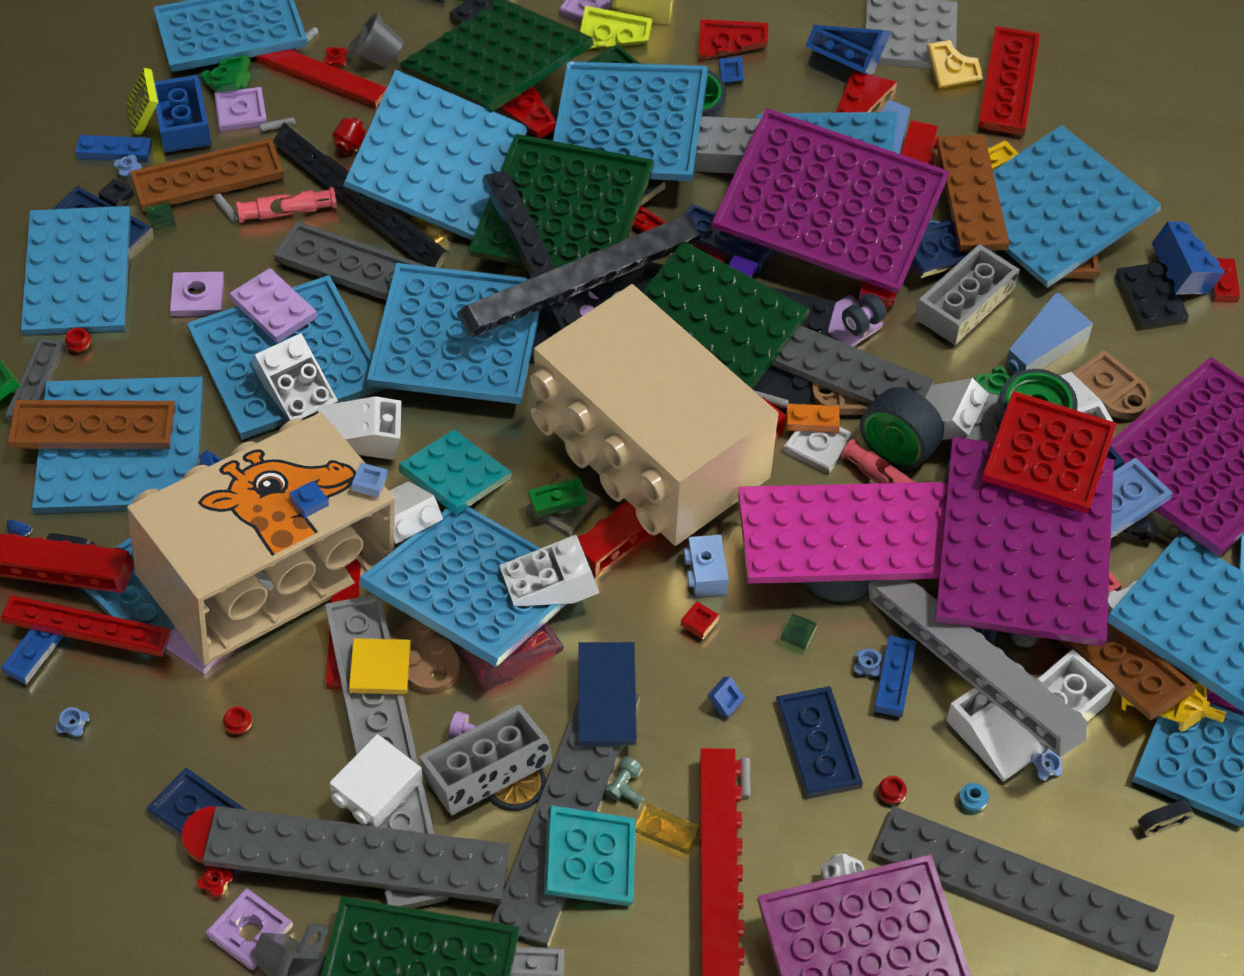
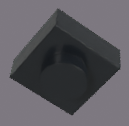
(116, 193)

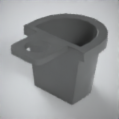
(376, 42)
(288, 957)

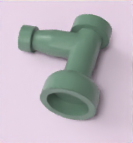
(628, 769)

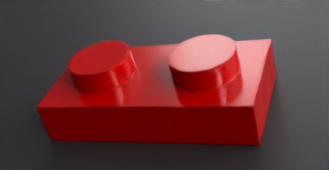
(1227, 287)

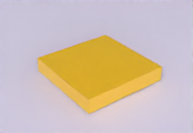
(380, 666)

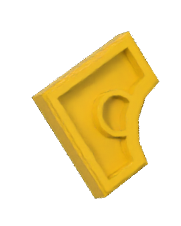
(951, 67)

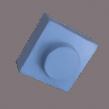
(369, 480)

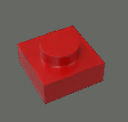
(699, 620)

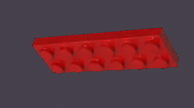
(1009, 80)

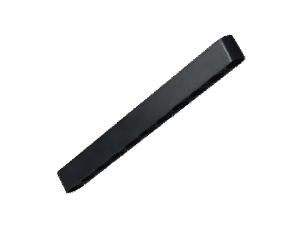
(577, 276)

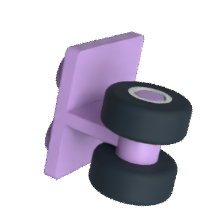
(856, 321)

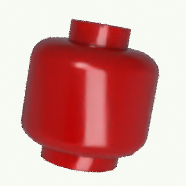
(349, 135)

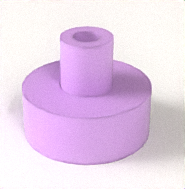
(459, 725)

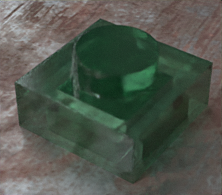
(160, 216)
(799, 631)

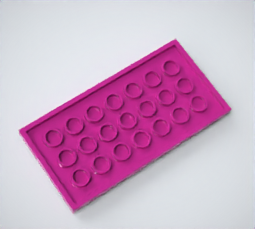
(842, 531)

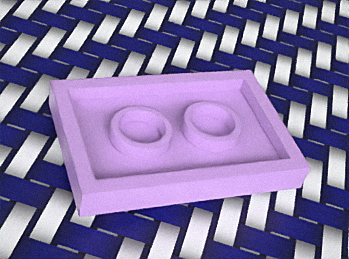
(273, 305)

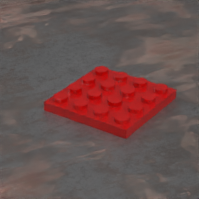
(1049, 452)

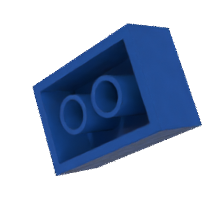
(181, 114)

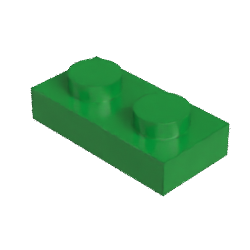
(557, 497)

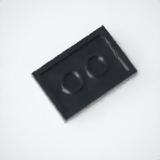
(1151, 296)

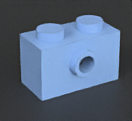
(707, 566)

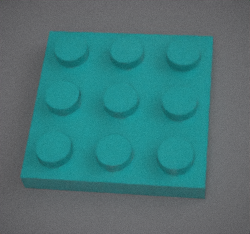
(455, 471)
(590, 856)

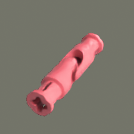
(302, 202)
(872, 464)

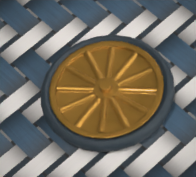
(521, 793)

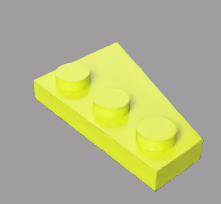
(614, 28)

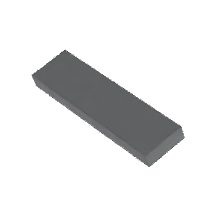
(38, 371)

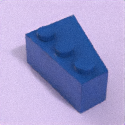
(850, 46)
(1186, 259)

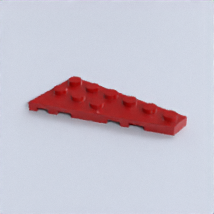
(531, 112)

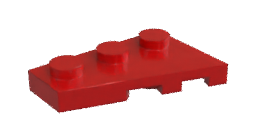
(730, 37)
(864, 92)

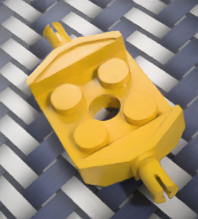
(1190, 709)

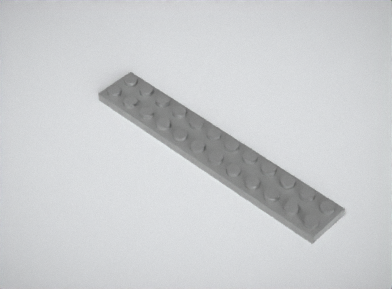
(379, 715)

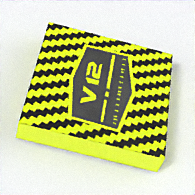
(142, 102)

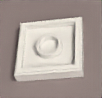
(818, 449)

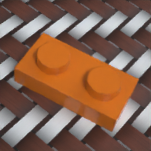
(813, 418)

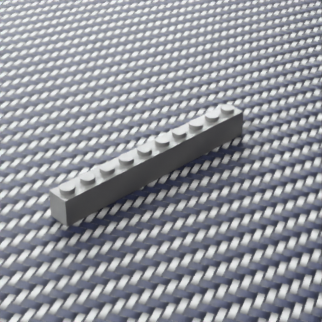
(982, 666)

